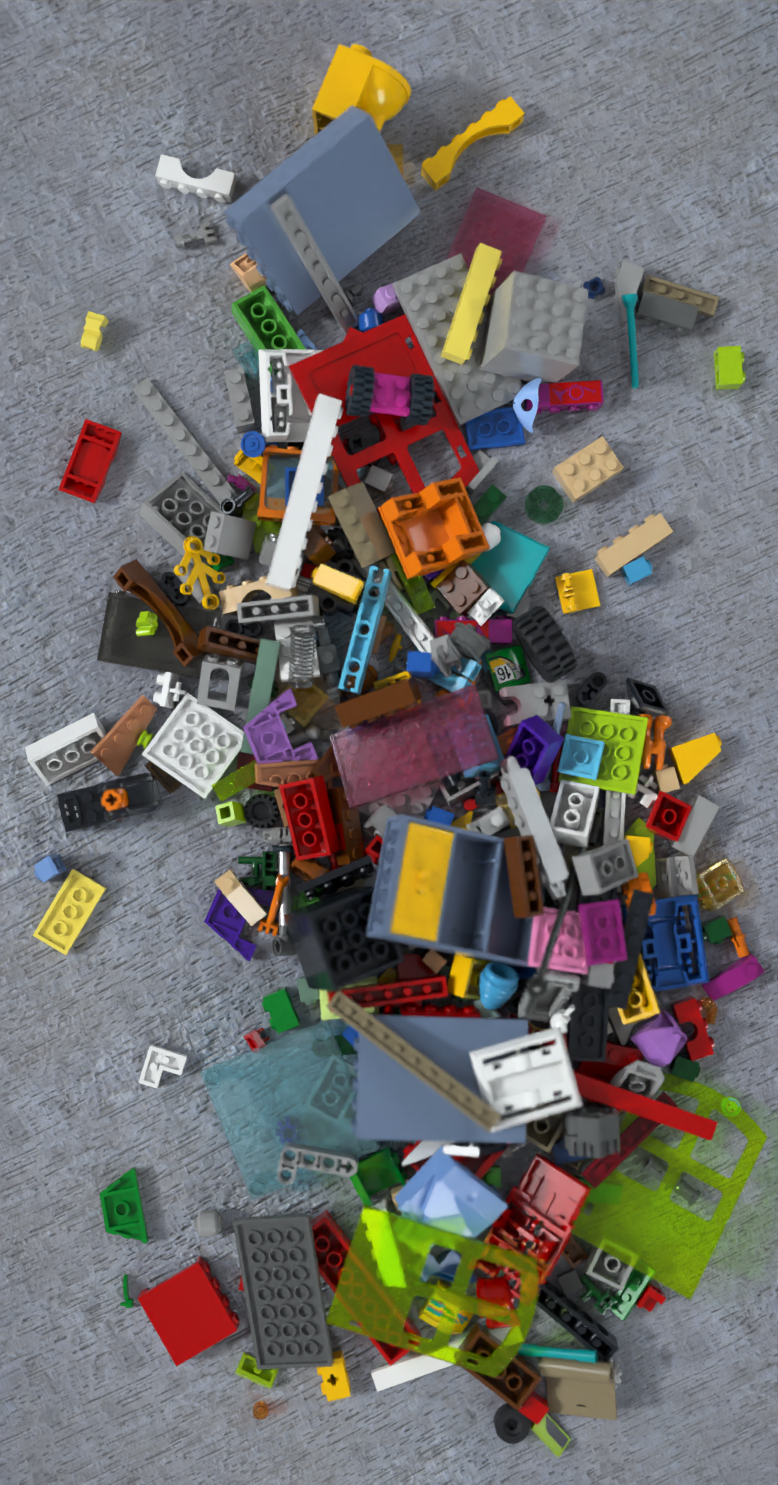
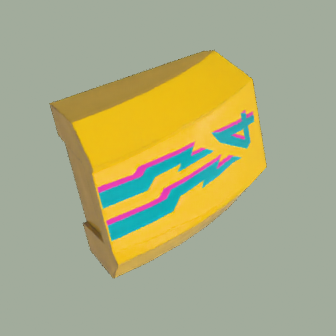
(432, 1311)

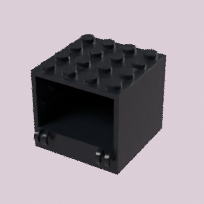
(334, 940)

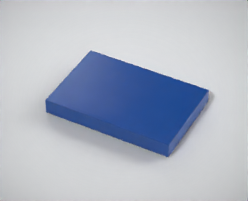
(494, 430)

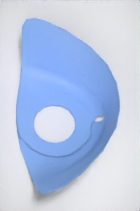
(529, 391)

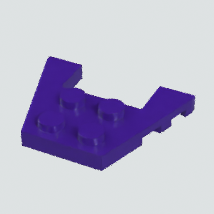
(229, 922)

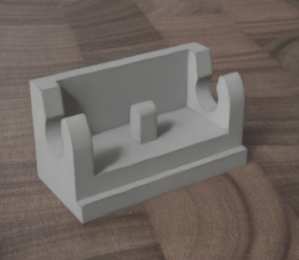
(445, 654)

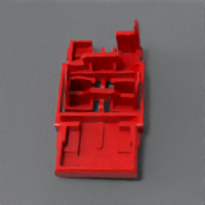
(550, 1196)

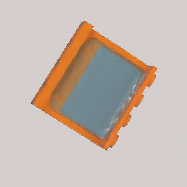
(273, 486)

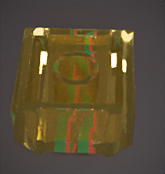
(718, 884)

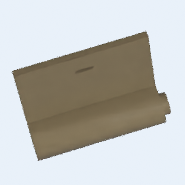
(580, 1387)

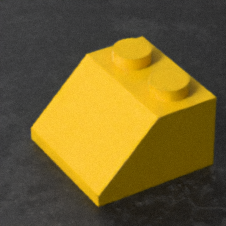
(465, 977)

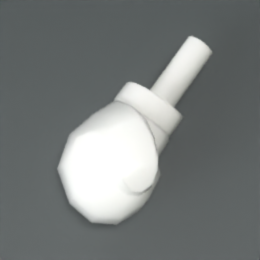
(561, 1019)

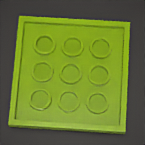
(622, 751)

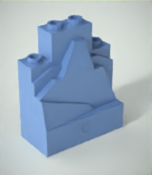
(450, 1197)

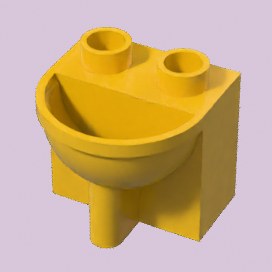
(359, 82)

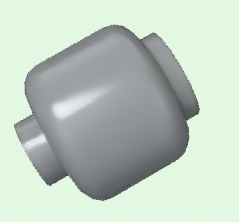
(208, 1223)

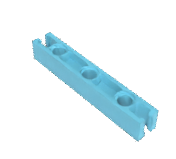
(368, 615)

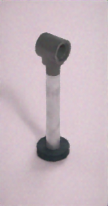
(282, 944)

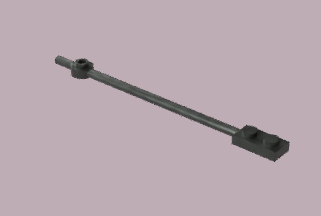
(539, 980)

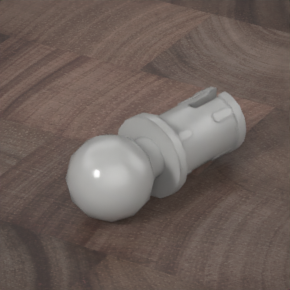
(312, 732)

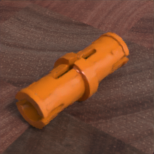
(738, 937)

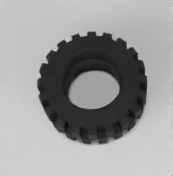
(544, 644)

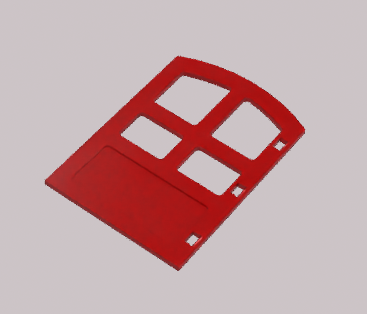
(388, 354)

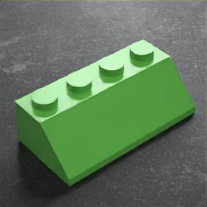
(264, 323)

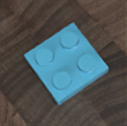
(581, 757)

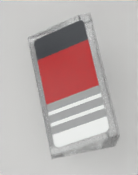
(304, 579)

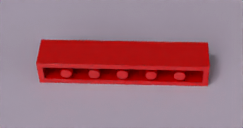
(395, 991)

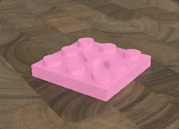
(569, 948)

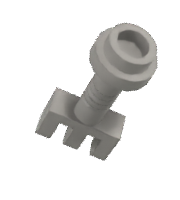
(203, 234)

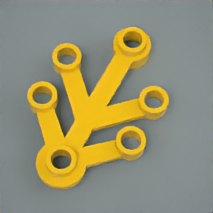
(199, 570)

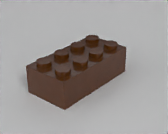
(379, 701)
(514, 1381)

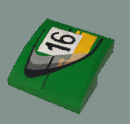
(508, 667)

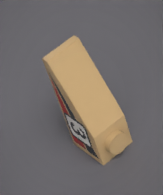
(240, 897)

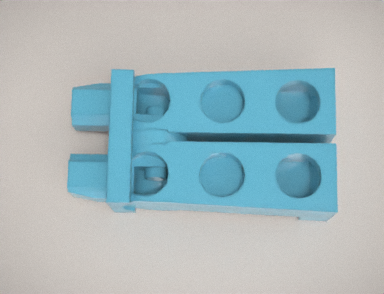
(456, 682)

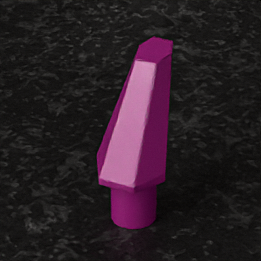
(240, 481)

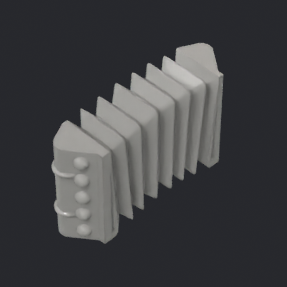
(559, 989)

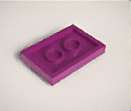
(602, 932)

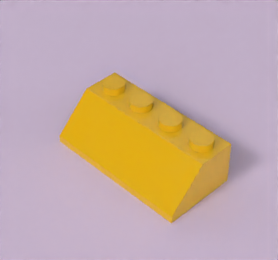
(641, 1000)

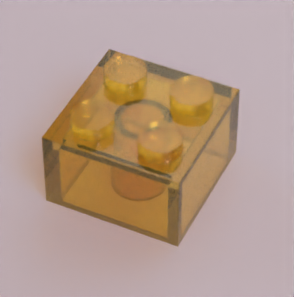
(308, 702)

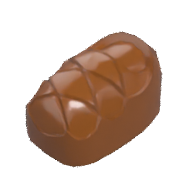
(370, 677)
(308, 869)

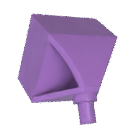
(659, 1039)

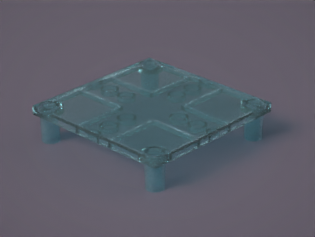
(284, 1095)

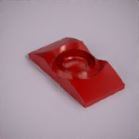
(90, 461)

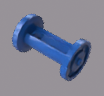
(254, 444)

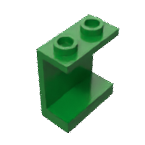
(377, 1174)

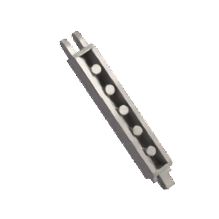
(532, 820)

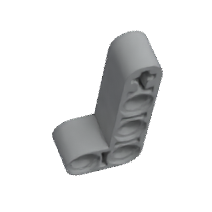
(318, 1164)

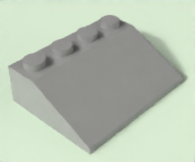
(179, 511)

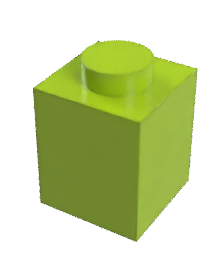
(230, 814)

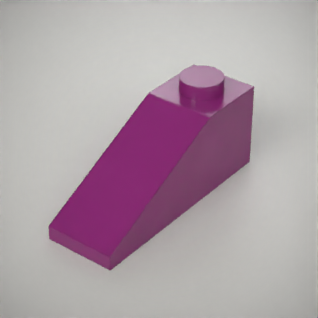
(733, 977)

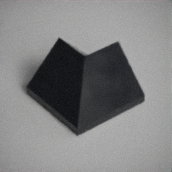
(645, 698)

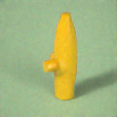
(395, 647)

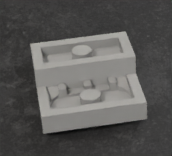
(676, 876)

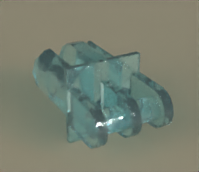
(247, 358)

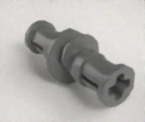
(681, 1184)

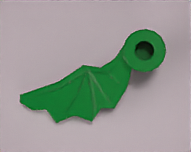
(128, 1302)

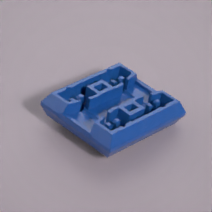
(668, 943)

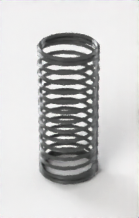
(303, 655)

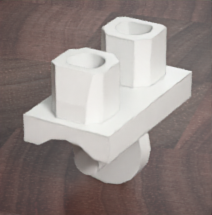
(486, 606)
(171, 690)
(649, 795)

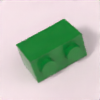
(281, 1010)

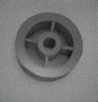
(469, 642)

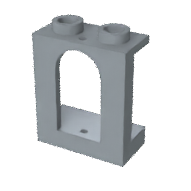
(218, 700)

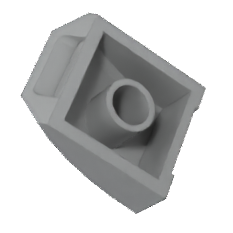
(639, 1078)

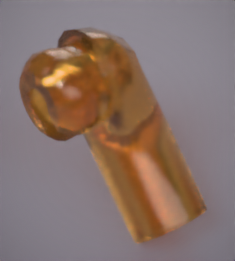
(711, 1009)

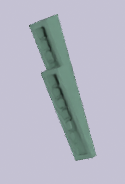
(262, 683)

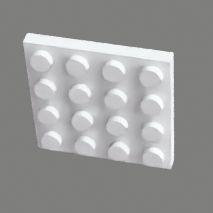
(195, 746)

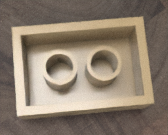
(587, 469)

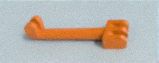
(269, 922)

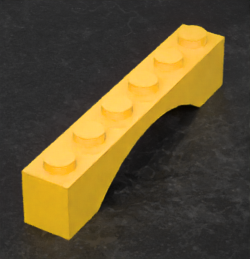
(500, 120)

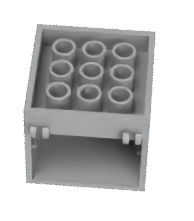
(533, 329)

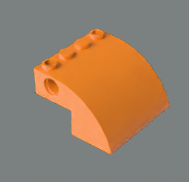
(433, 528)

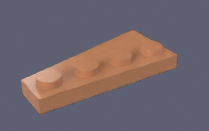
(123, 737)
(284, 772)

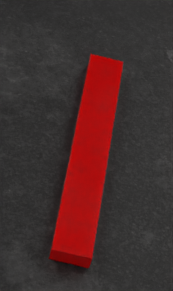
(645, 1107)

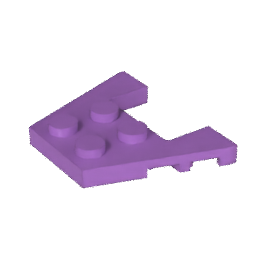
(269, 737)

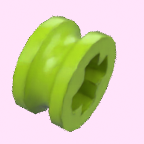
(145, 739)

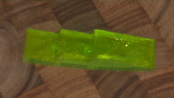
(414, 587)
(236, 781)

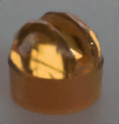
(262, 1411)

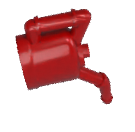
(497, 1292)

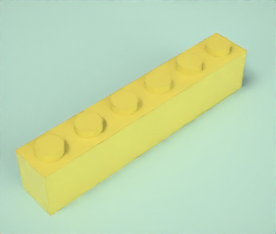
(471, 303)

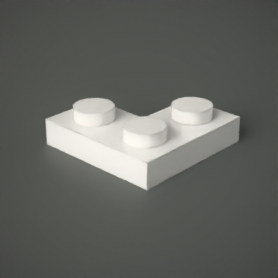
(159, 1060)

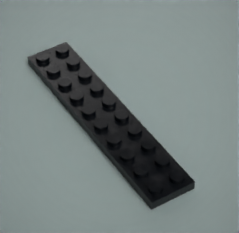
(589, 1019)

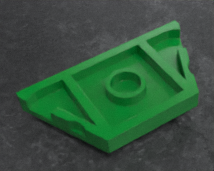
(124, 1208)

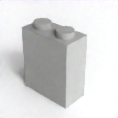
(229, 535)

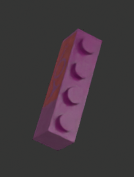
(568, 396)
(496, 630)

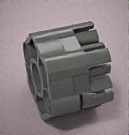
(590, 1125)

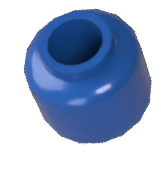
(370, 319)

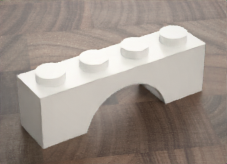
(218, 185)

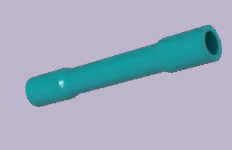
(580, 1355)

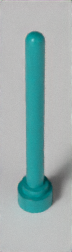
(629, 302)

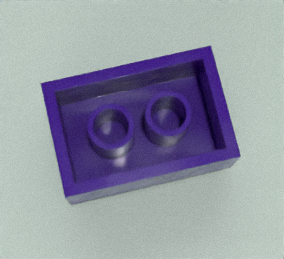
(535, 747)

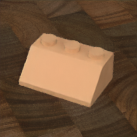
(247, 272)

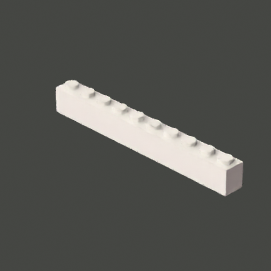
(303, 493)

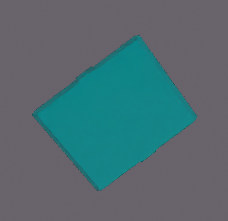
(511, 565)

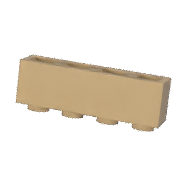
(634, 544)

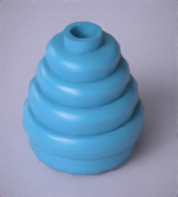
(497, 985)

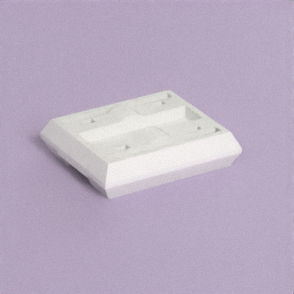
(286, 396)
(526, 1078)

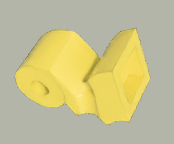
(92, 331)

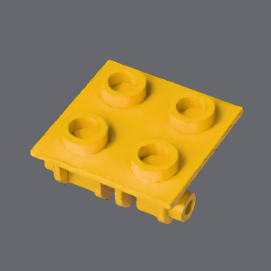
(577, 591)

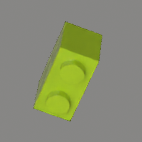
(728, 367)

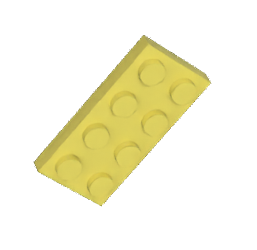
(69, 911)

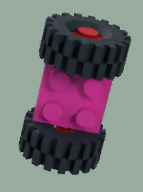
(389, 394)

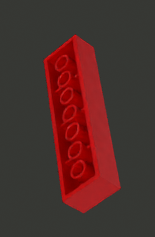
(331, 1252)

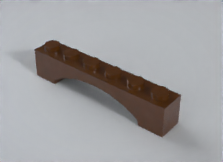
(136, 580)

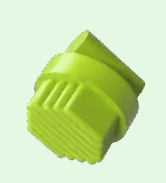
(146, 624)

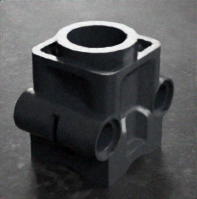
(339, 604)

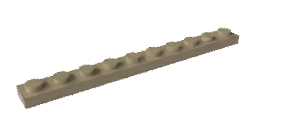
(414, 1061)

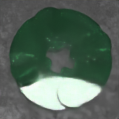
(535, 498)

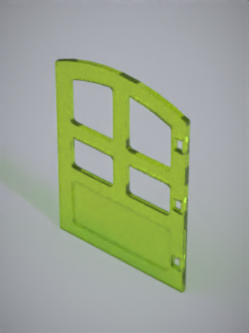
(645, 1224)
(385, 1276)

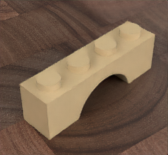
(248, 589)

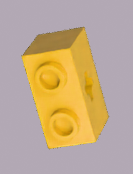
(336, 1387)

